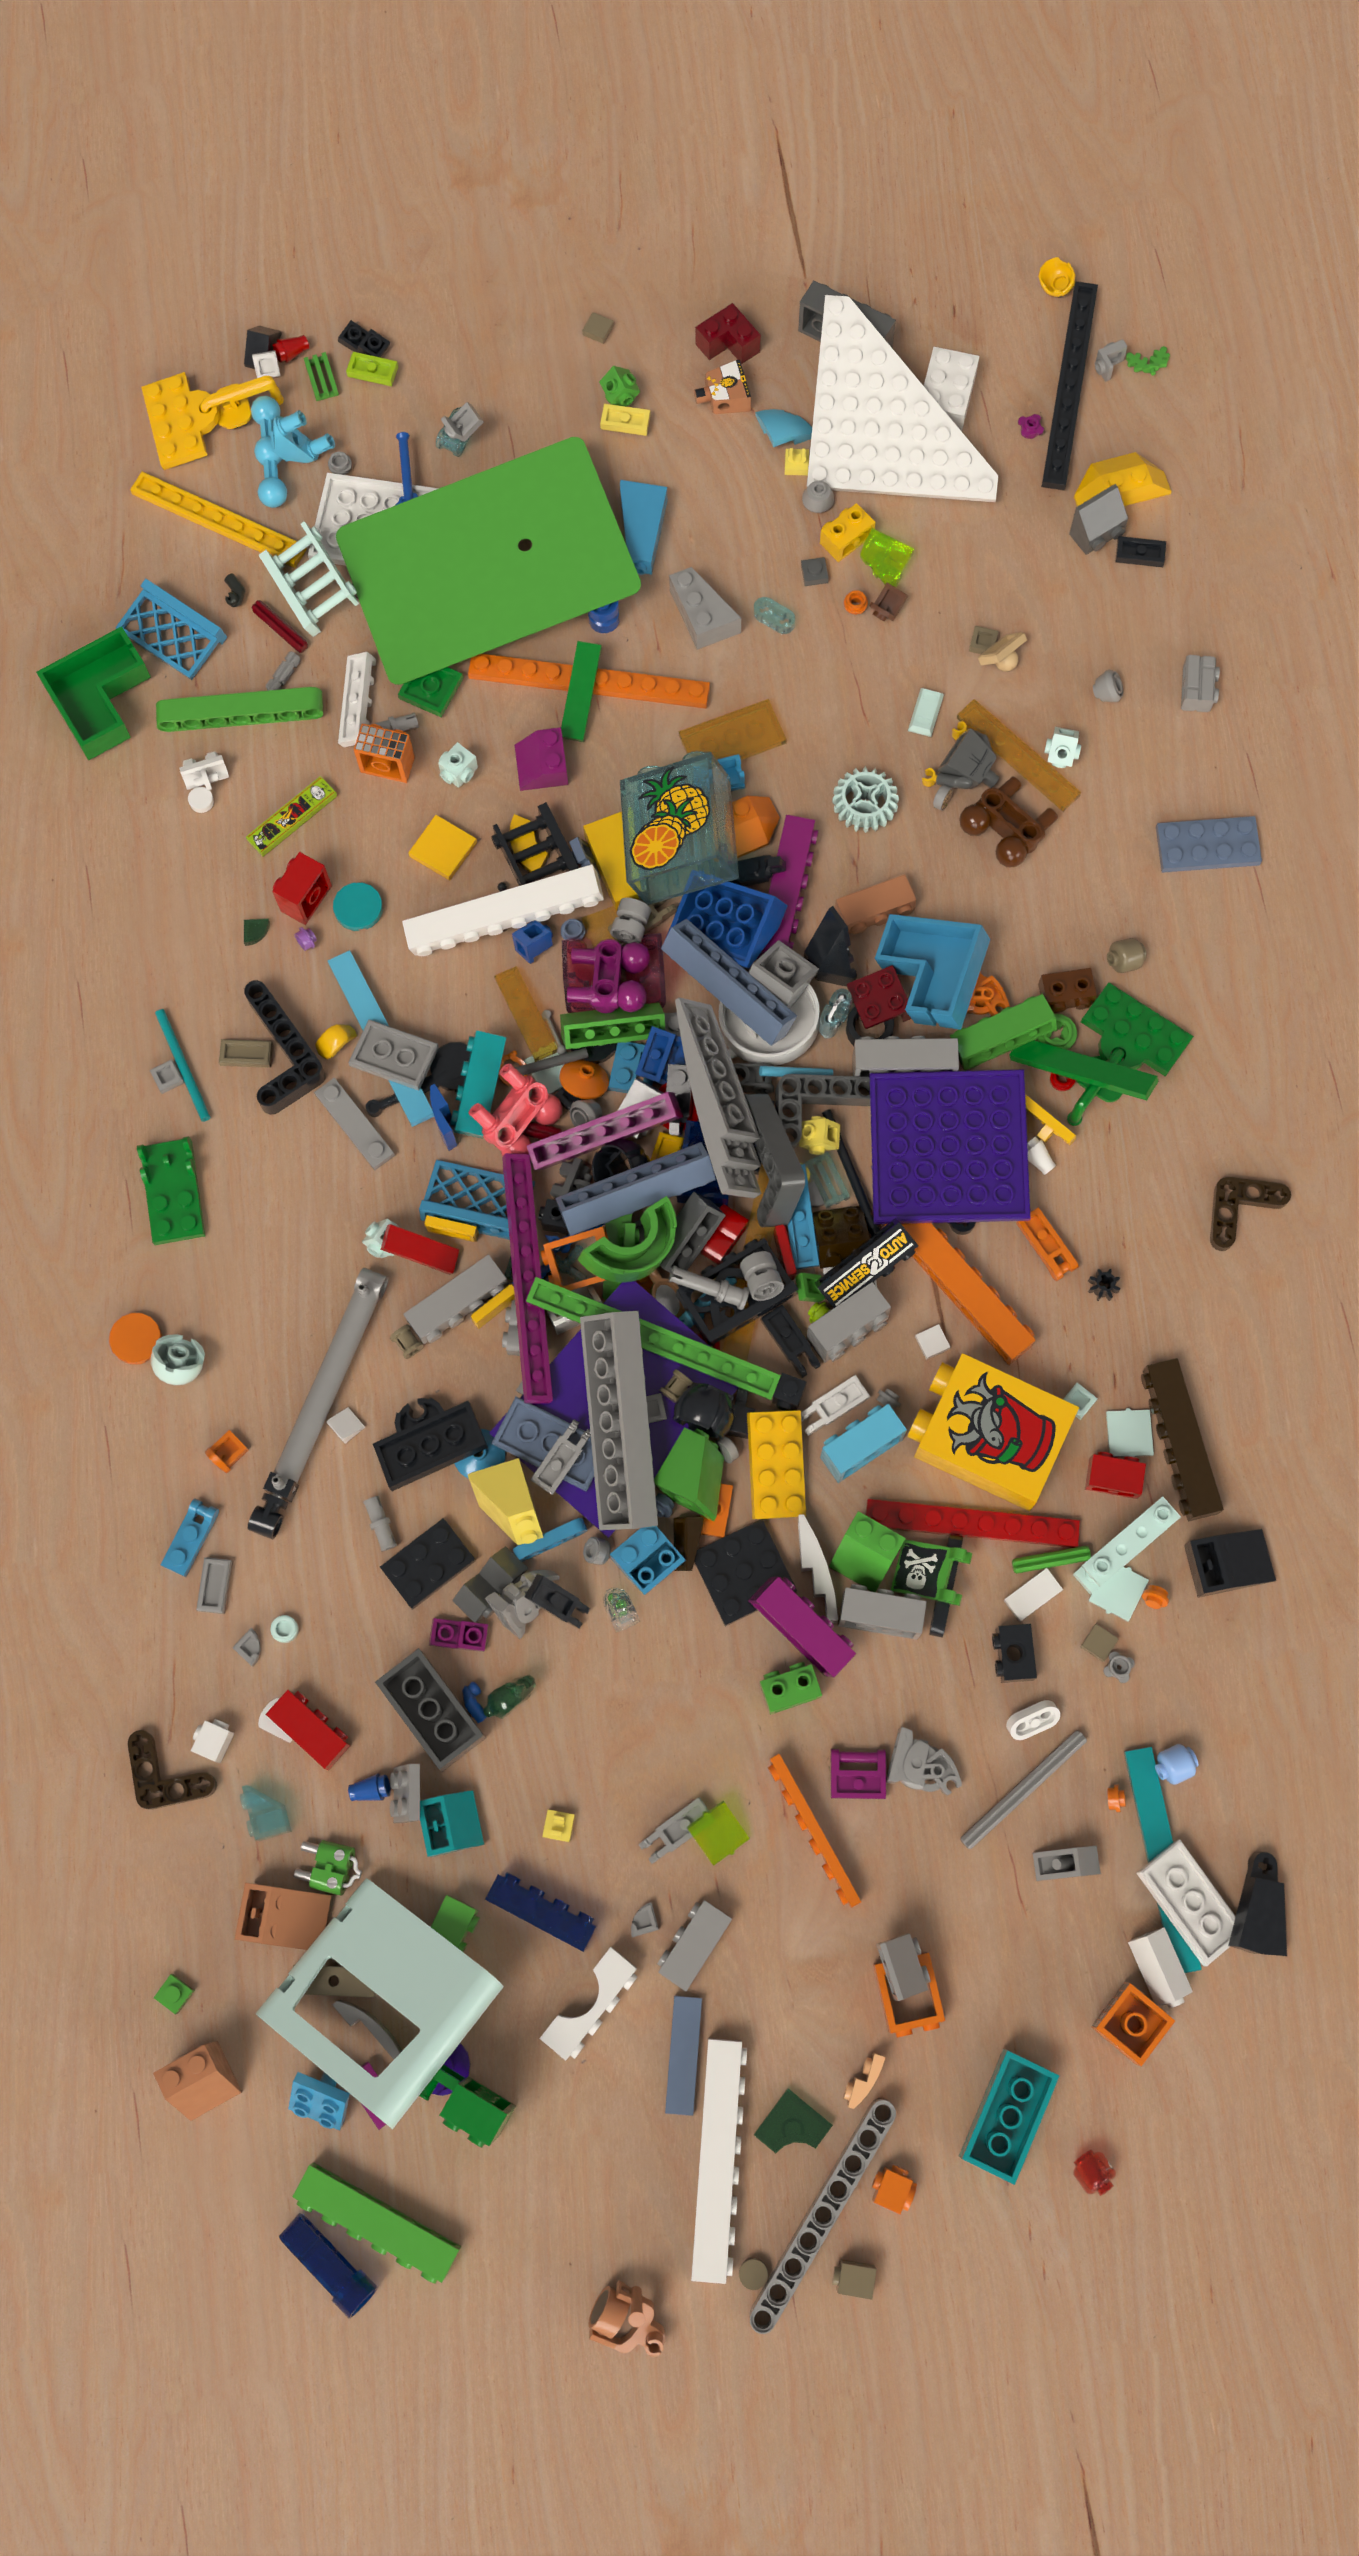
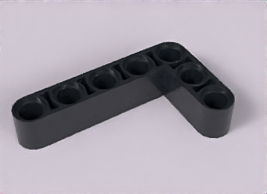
(288, 1045)

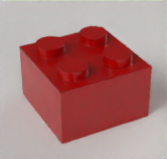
(301, 888)

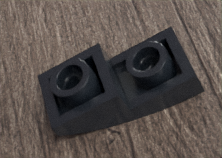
(362, 341)

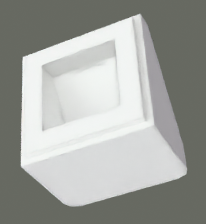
(345, 1425)

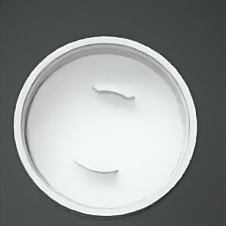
(754, 1049)

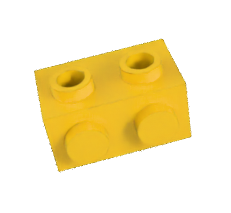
(846, 532)

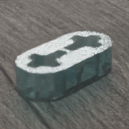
(774, 614)

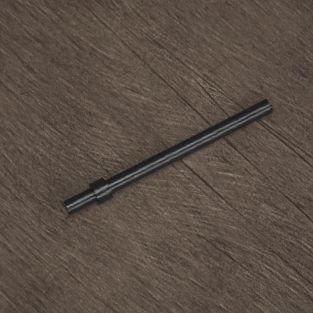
(854, 1180)

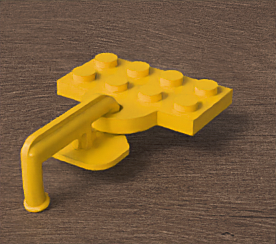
(184, 416)

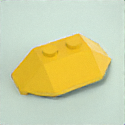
(1133, 475)

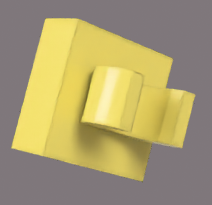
(796, 461)
(558, 1825)

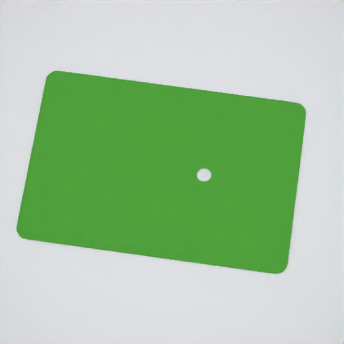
(447, 568)

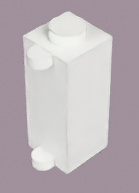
(1160, 1968)

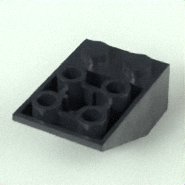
(1229, 1562)

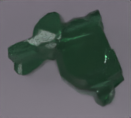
(509, 1696)

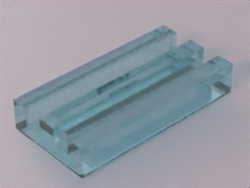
(835, 1198)

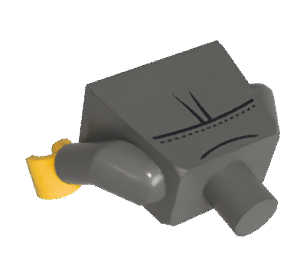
(966, 762)

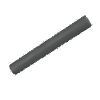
(553, 1061)

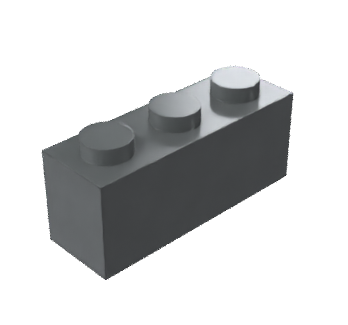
(694, 1228)

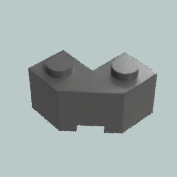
(494, 1577)

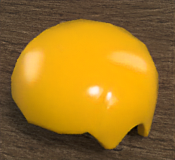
(1056, 277)

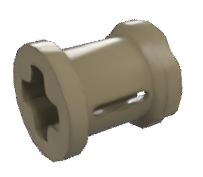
(406, 1341)
(676, 1386)

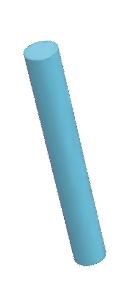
(773, 1071)

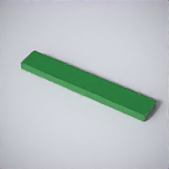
(1085, 1069)

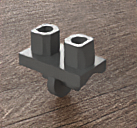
(576, 1177)

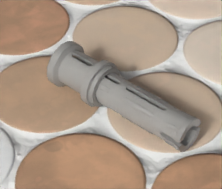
(720, 1290)

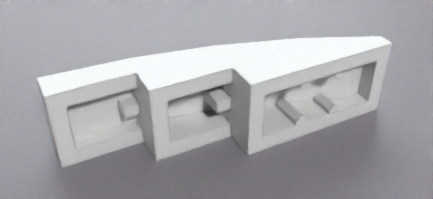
(814, 1560)

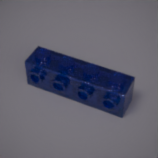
(542, 1913)

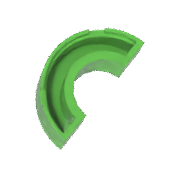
(635, 1262)

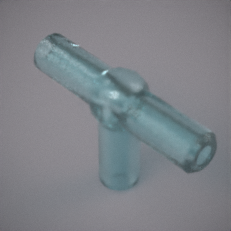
(566, 1265)

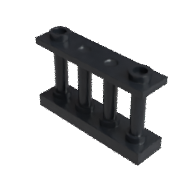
(554, 841)

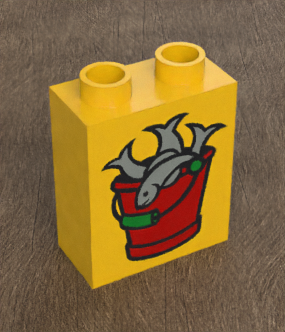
(992, 1430)

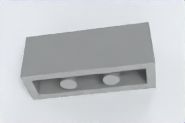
(693, 1944)

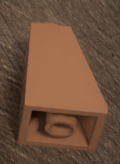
(198, 2081)

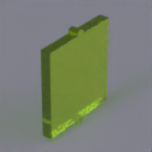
(718, 1833)

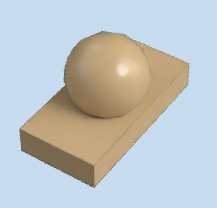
(1003, 652)

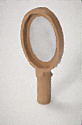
(665, 1293)

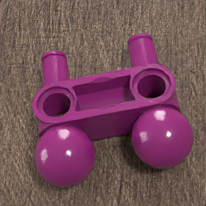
(607, 991)

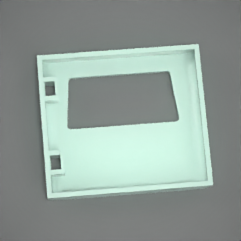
(407, 1968)

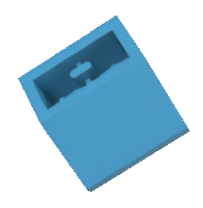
(647, 1558)

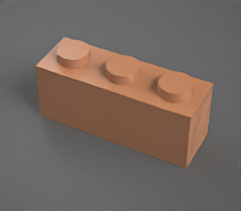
(875, 904)

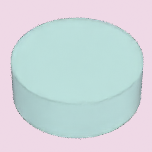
(284, 1629)

